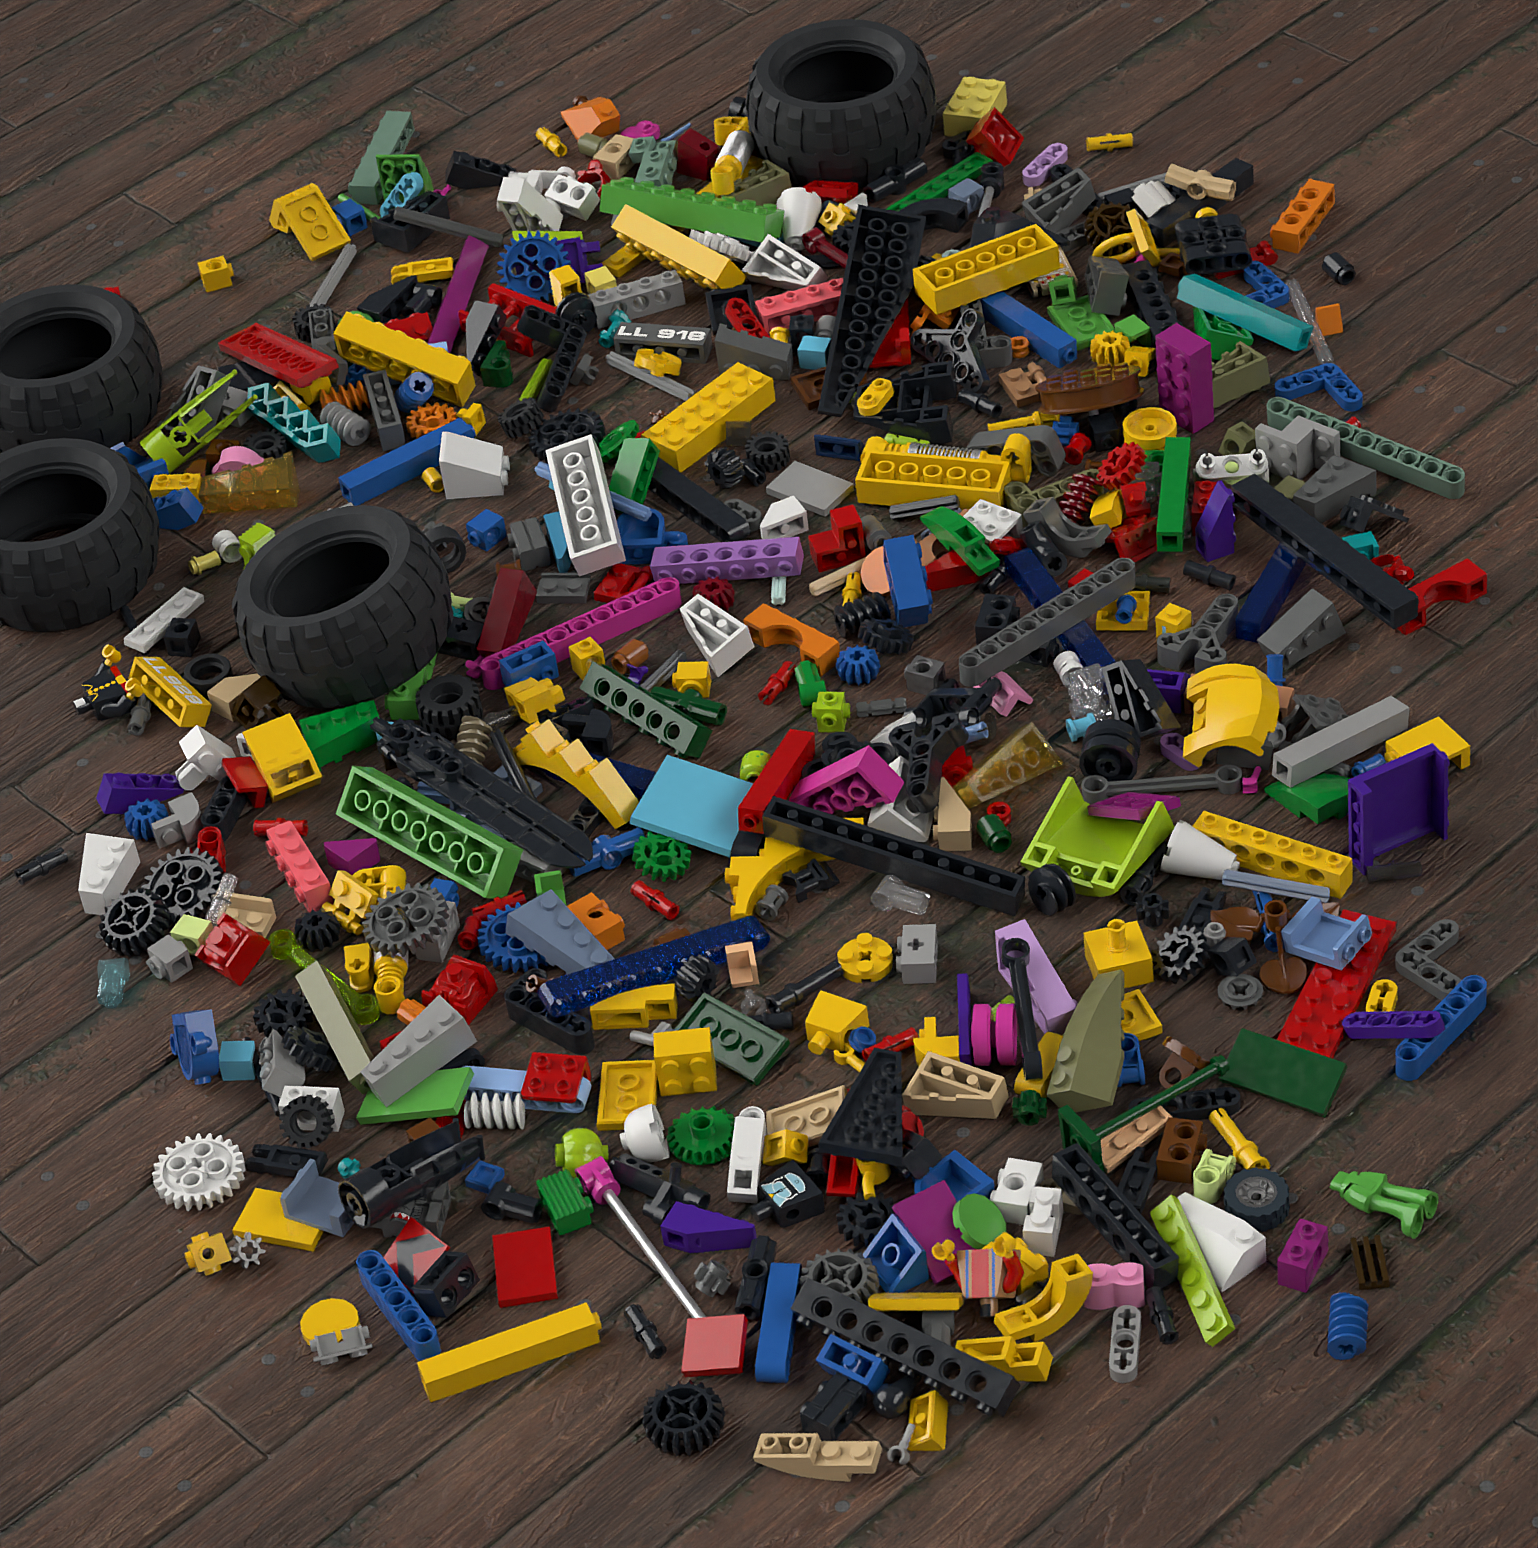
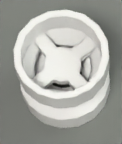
(227, 545)
(1066, 663)

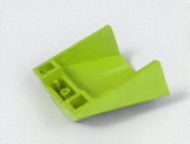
(1094, 849)

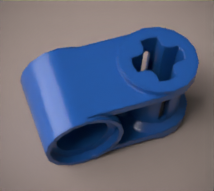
(1133, 1066)

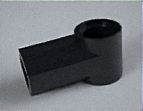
(423, 298)
(505, 1201)

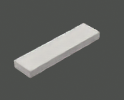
(156, 625)

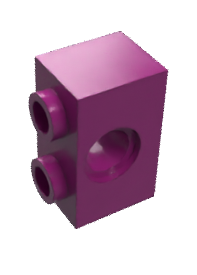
(1302, 1255)

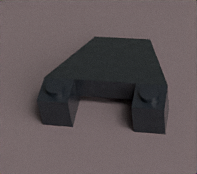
(910, 407)

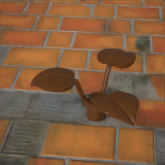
(1277, 975)

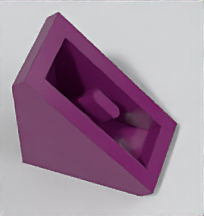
(352, 854)

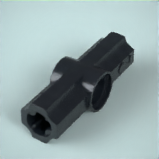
(895, 180)
(755, 1277)

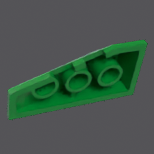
(1219, 332)

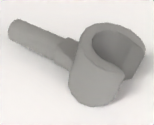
(903, 1445)

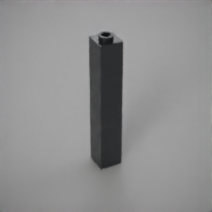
(1185, 207)

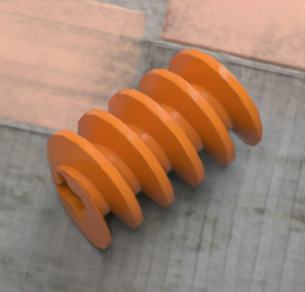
(348, 397)

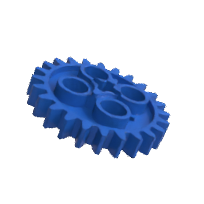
(546, 252)
(504, 949)

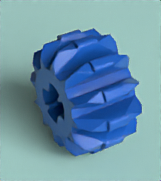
(858, 665)
(140, 817)

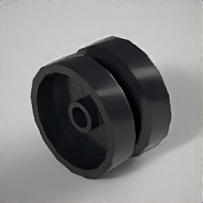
(1110, 750)

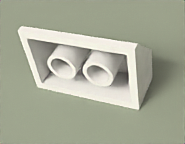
(901, 816)

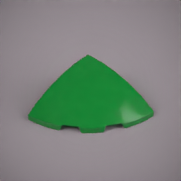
(1316, 797)

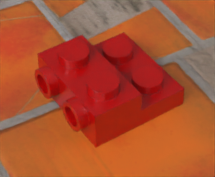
(833, 190)

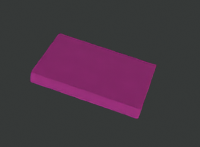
(1131, 805)
(931, 1221)

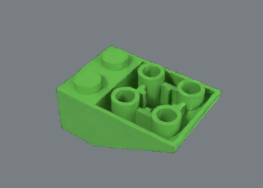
(393, 167)

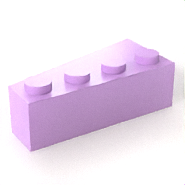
(1049, 997)

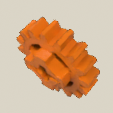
(429, 419)

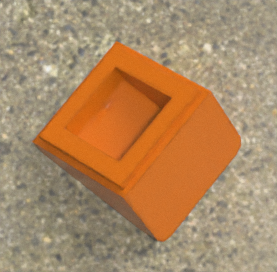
(1329, 319)

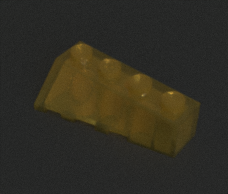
(252, 487)
(1011, 763)

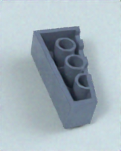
(556, 934)

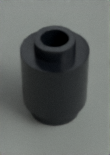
(1338, 268)

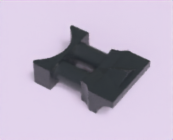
(821, 876)

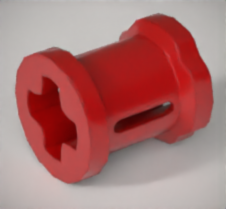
(1078, 446)

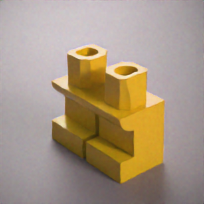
(534, 696)

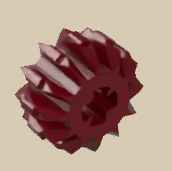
(716, 591)

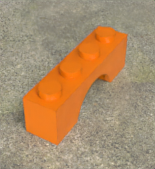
(773, 627)

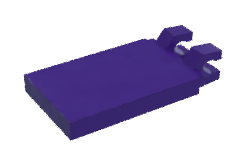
(577, 255)

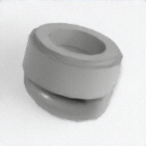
(1278, 736)

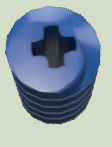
(413, 392)
(1347, 1326)

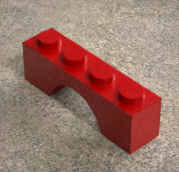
(1459, 583)

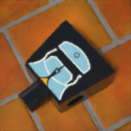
(788, 1197)

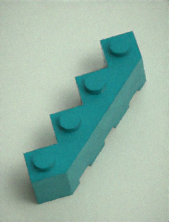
(297, 426)

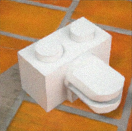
(203, 757)

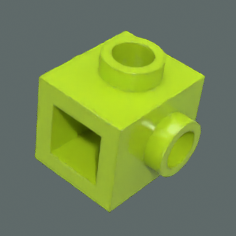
(831, 711)

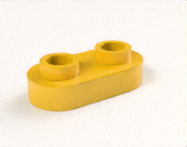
(875, 397)

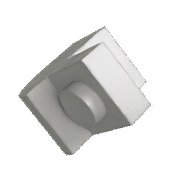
(182, 824)

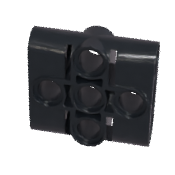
(1213, 244)

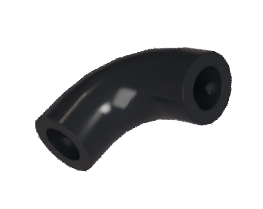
(1043, 547)

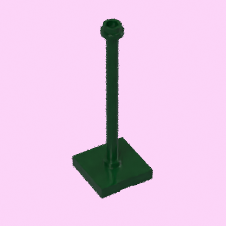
(1075, 1130)

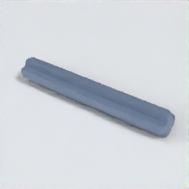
(1274, 886)

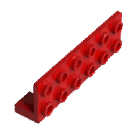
(896, 345)

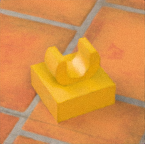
(473, 416)

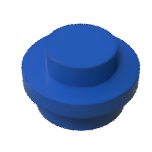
(861, 1038)

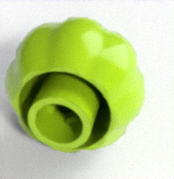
(579, 1148)

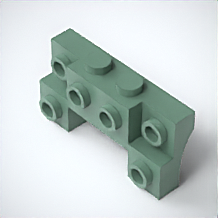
(656, 159)

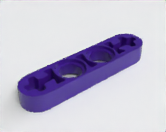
(1393, 1024)

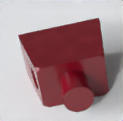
(696, 155)

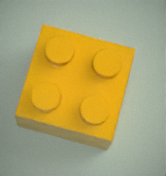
(685, 1061)

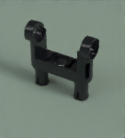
(940, 701)

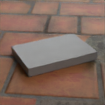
(811, 487)

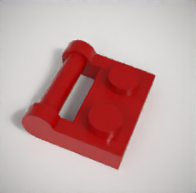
(619, 581)

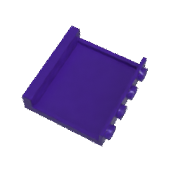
(1397, 804)

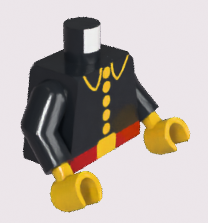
(107, 690)

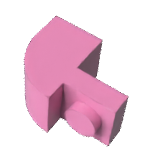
(235, 457)

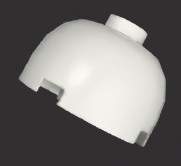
(645, 1135)

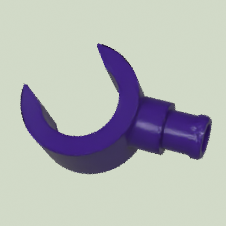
(636, 673)

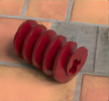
(1079, 497)

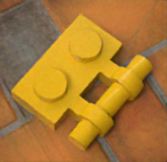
(355, 896)

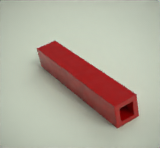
(776, 778)

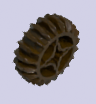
(1106, 223)

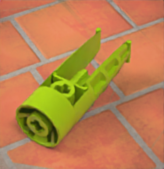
(164, 447)

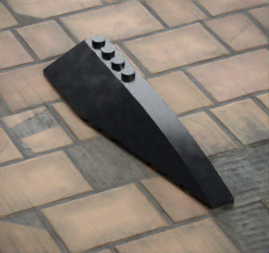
(873, 291)

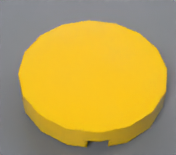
(328, 1317)

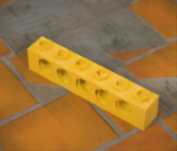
(1279, 855)

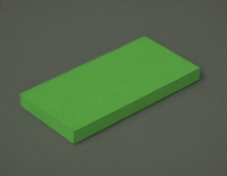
(433, 1097)

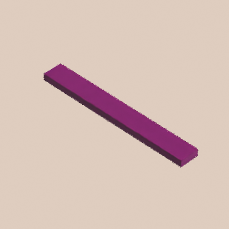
(458, 291)

